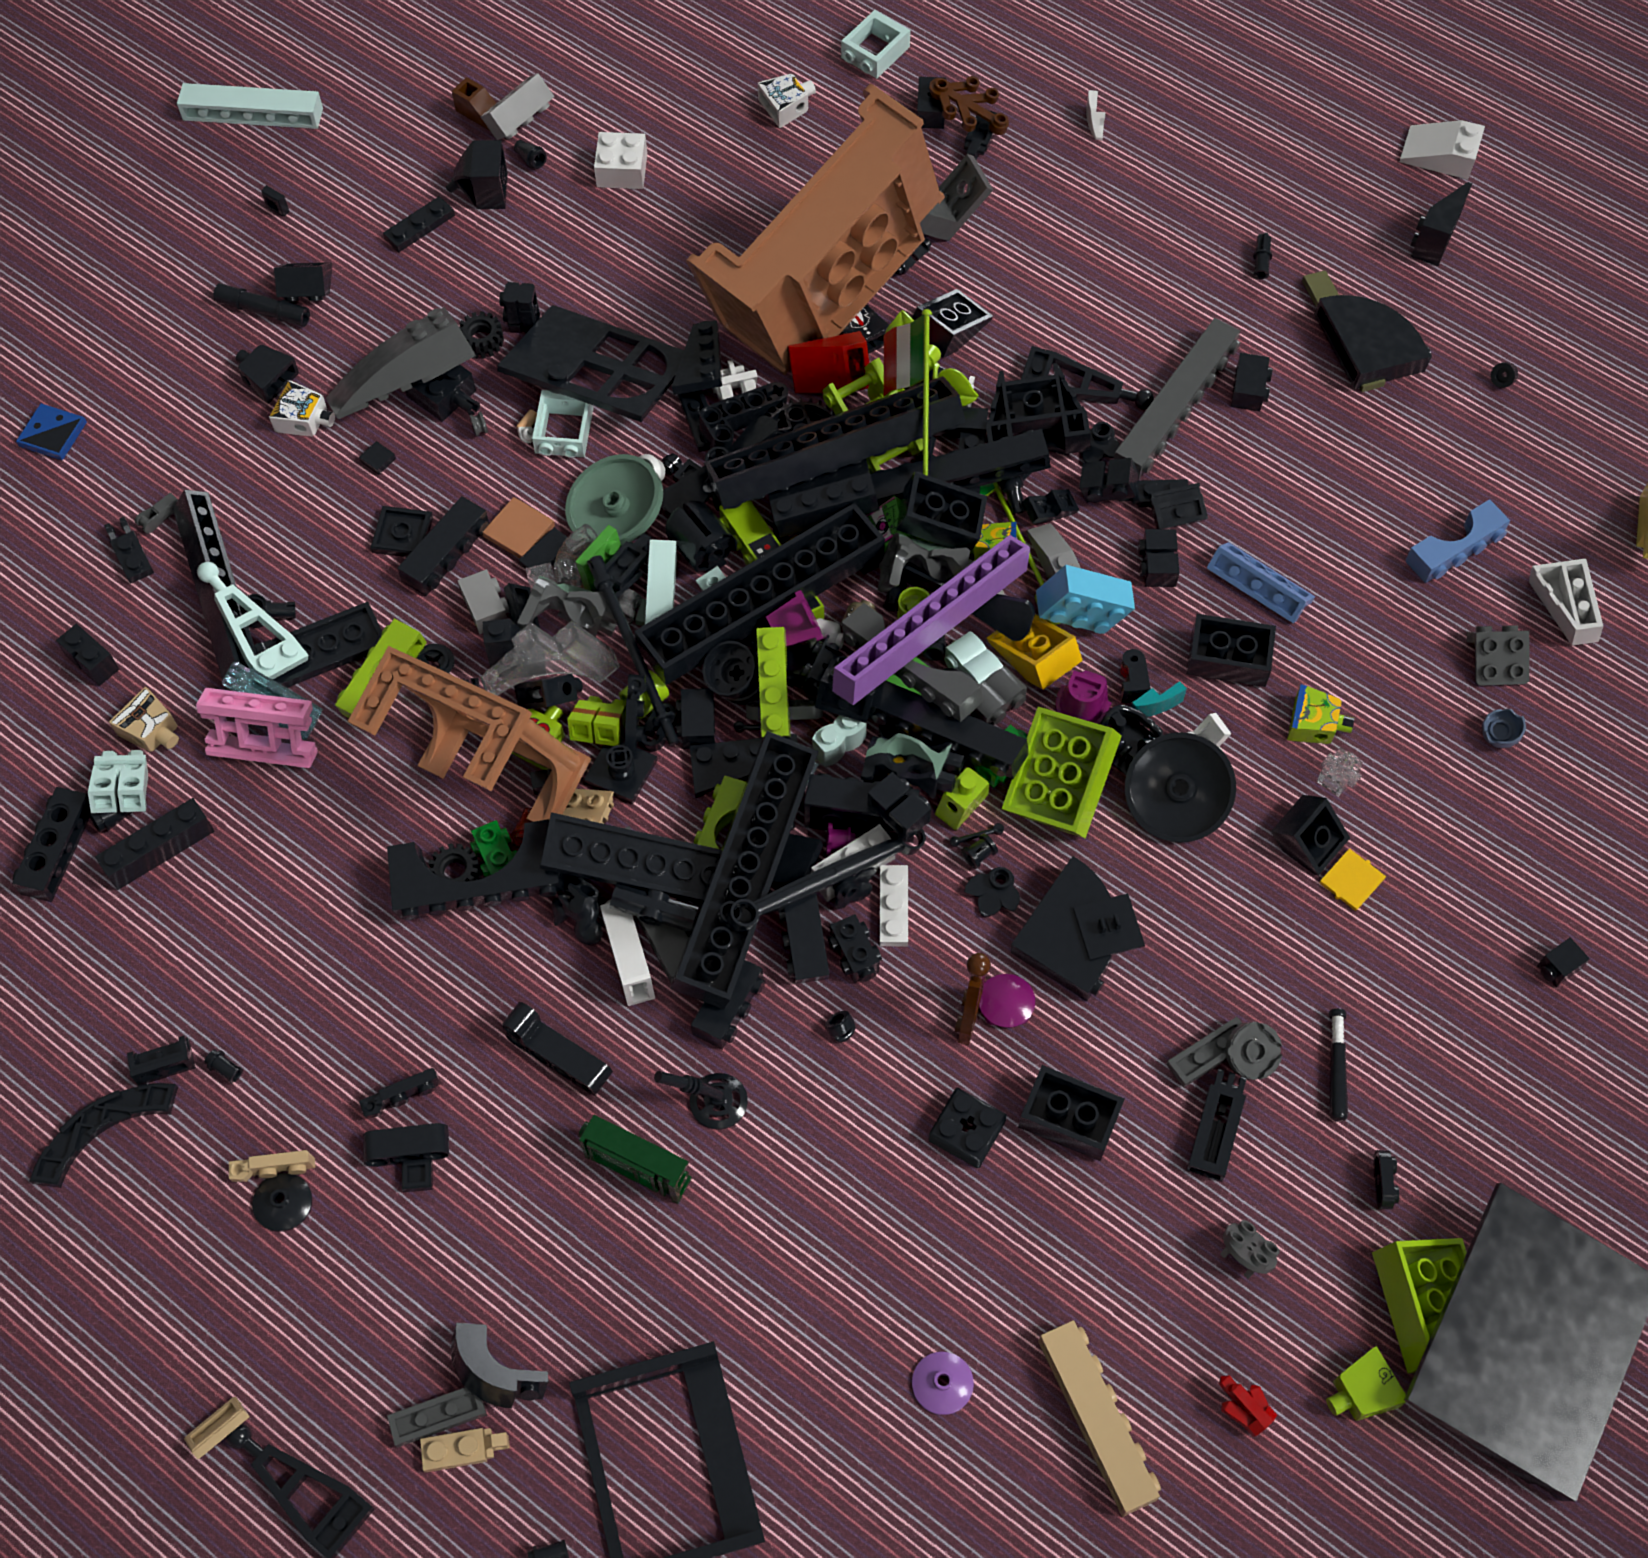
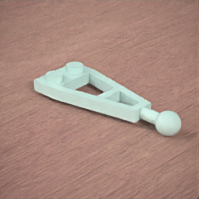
(270, 662)

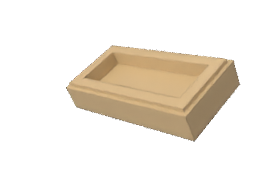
(216, 1427)

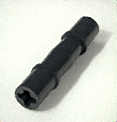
(261, 304)

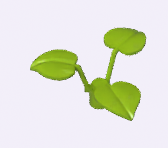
(953, 376)

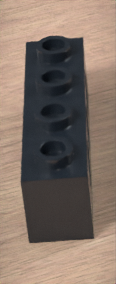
(56, 857)

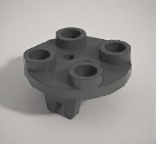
(1249, 1248)

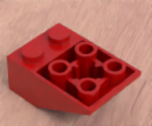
(828, 360)

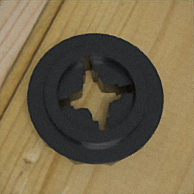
(438, 653)

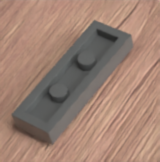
(1202, 1055)
(435, 1416)

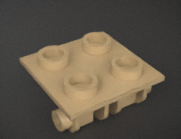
(590, 805)

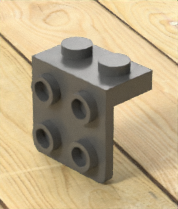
(1500, 655)

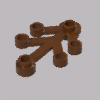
(944, 90)

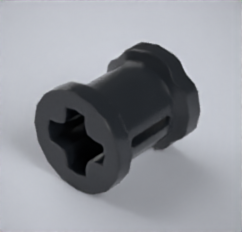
(988, 848)

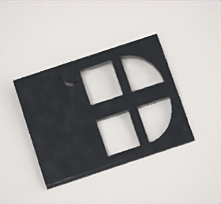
(567, 341)

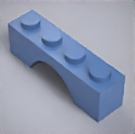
(1434, 556)

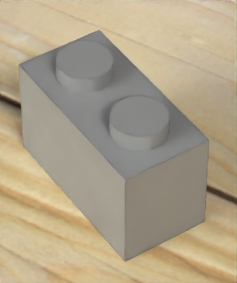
(482, 598)

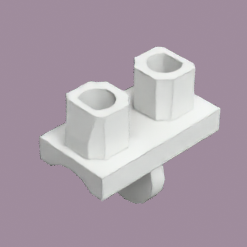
(735, 378)

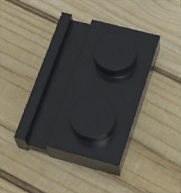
(1178, 506)

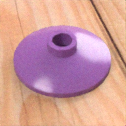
(938, 1398)

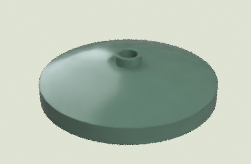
(616, 493)

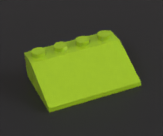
(1062, 772)
(1416, 1286)

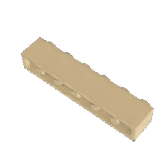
(1099, 1419)

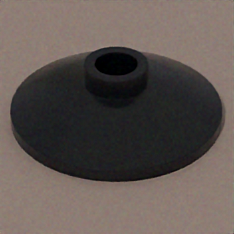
(291, 1211)

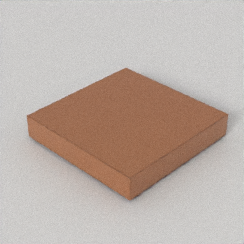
(518, 528)

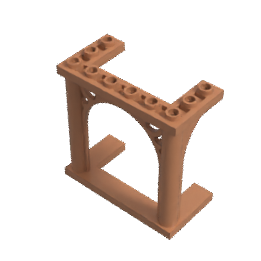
(465, 708)

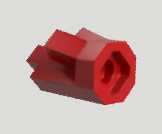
(1247, 1406)

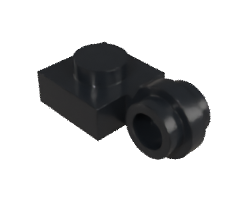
(674, 465)

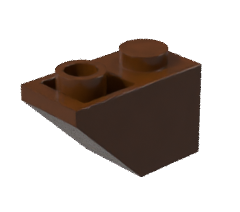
(472, 100)

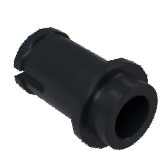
(222, 1065)
(555, 1550)

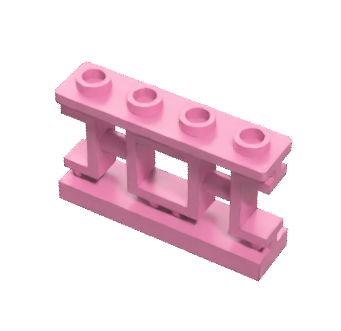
(261, 711)

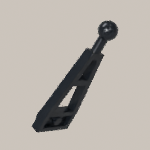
(1040, 364)
(337, 1525)

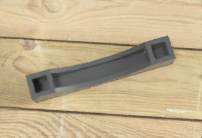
(950, 690)

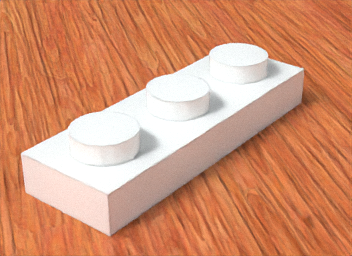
(894, 905)

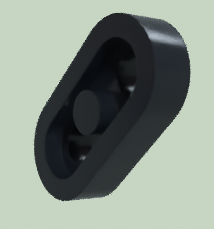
(1384, 1167)

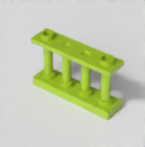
(875, 376)

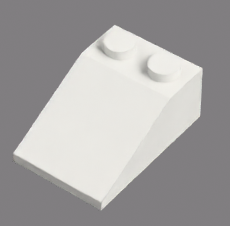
(1443, 147)

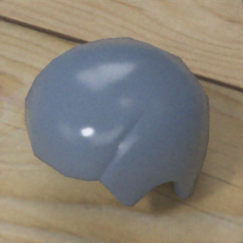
(1503, 728)

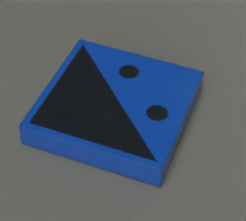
(51, 431)

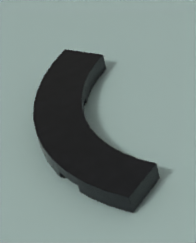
(95, 1119)

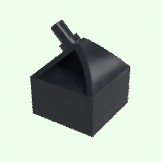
(482, 174)

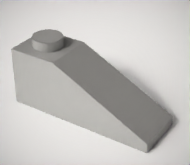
(1051, 549)

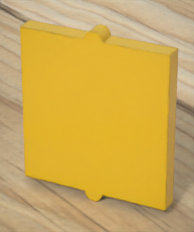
(1352, 879)

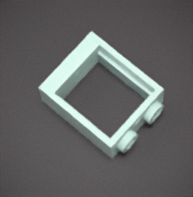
(884, 28)
(556, 404)

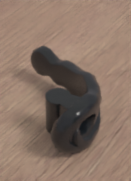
(1117, 715)

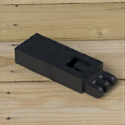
(1213, 1138)

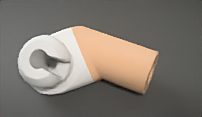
(525, 428)

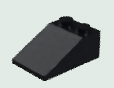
(1439, 226)
(953, 321)

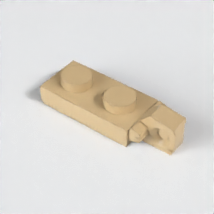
(269, 1165)
(461, 1448)

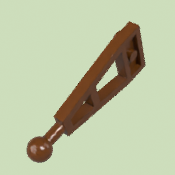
(978, 966)

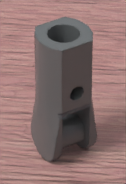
(155, 515)

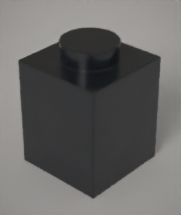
(1562, 962)

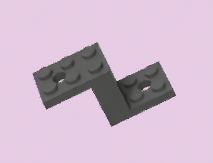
(957, 207)

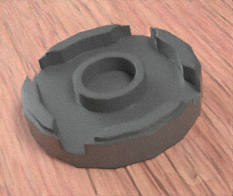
(1253, 1050)

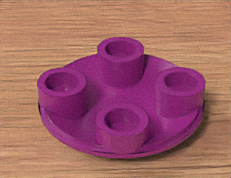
(1007, 1001)

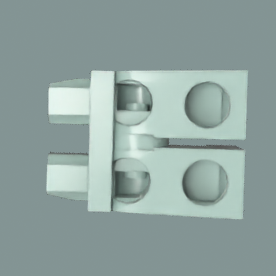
(121, 777)

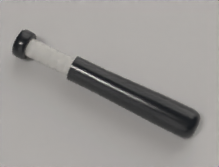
(1338, 1072)

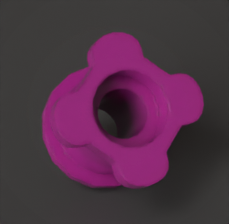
(838, 838)

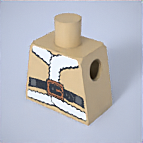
(145, 722)

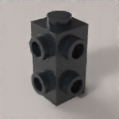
(856, 953)

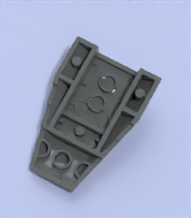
(414, 353)

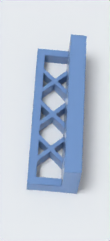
(1260, 581)

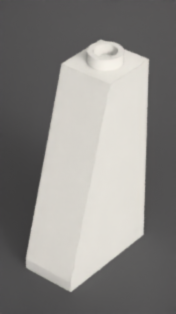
(628, 955)

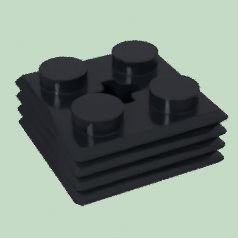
(975, 1143)

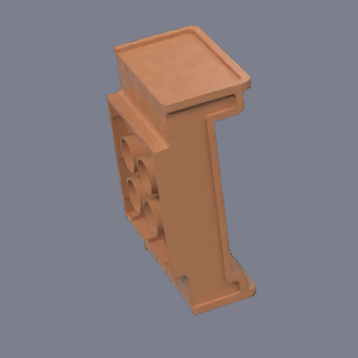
(830, 241)

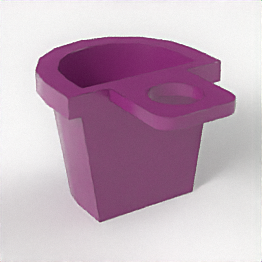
(797, 620)
(1084, 697)

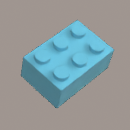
(1085, 599)

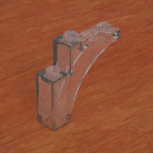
(539, 654)

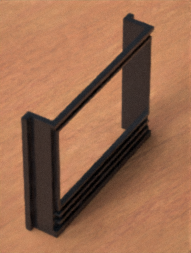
(717, 1436)

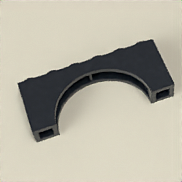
(420, 891)

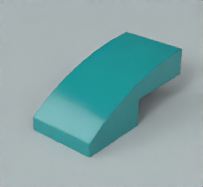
(1152, 703)

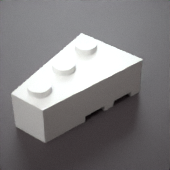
(1569, 598)

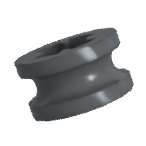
(478, 423)

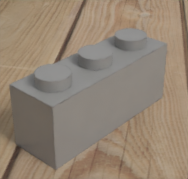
(518, 107)

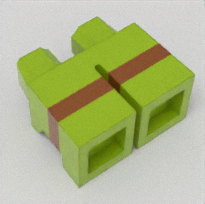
(597, 721)

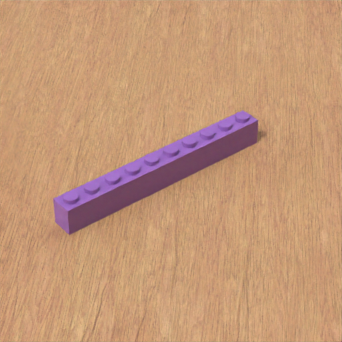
(930, 620)

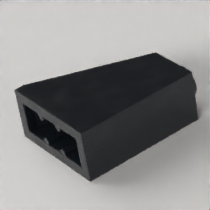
(498, 638)

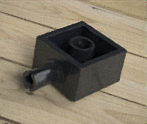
(445, 393)

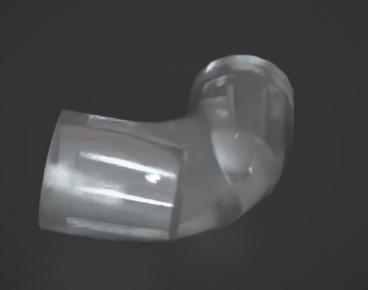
(571, 549)

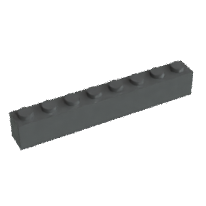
(1179, 395)

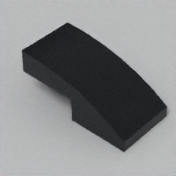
(1051, 507)

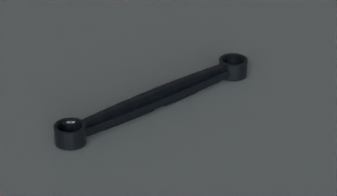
(822, 879)

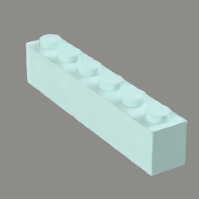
(250, 105)

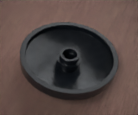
(1180, 787)

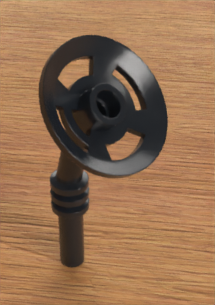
(713, 1097)

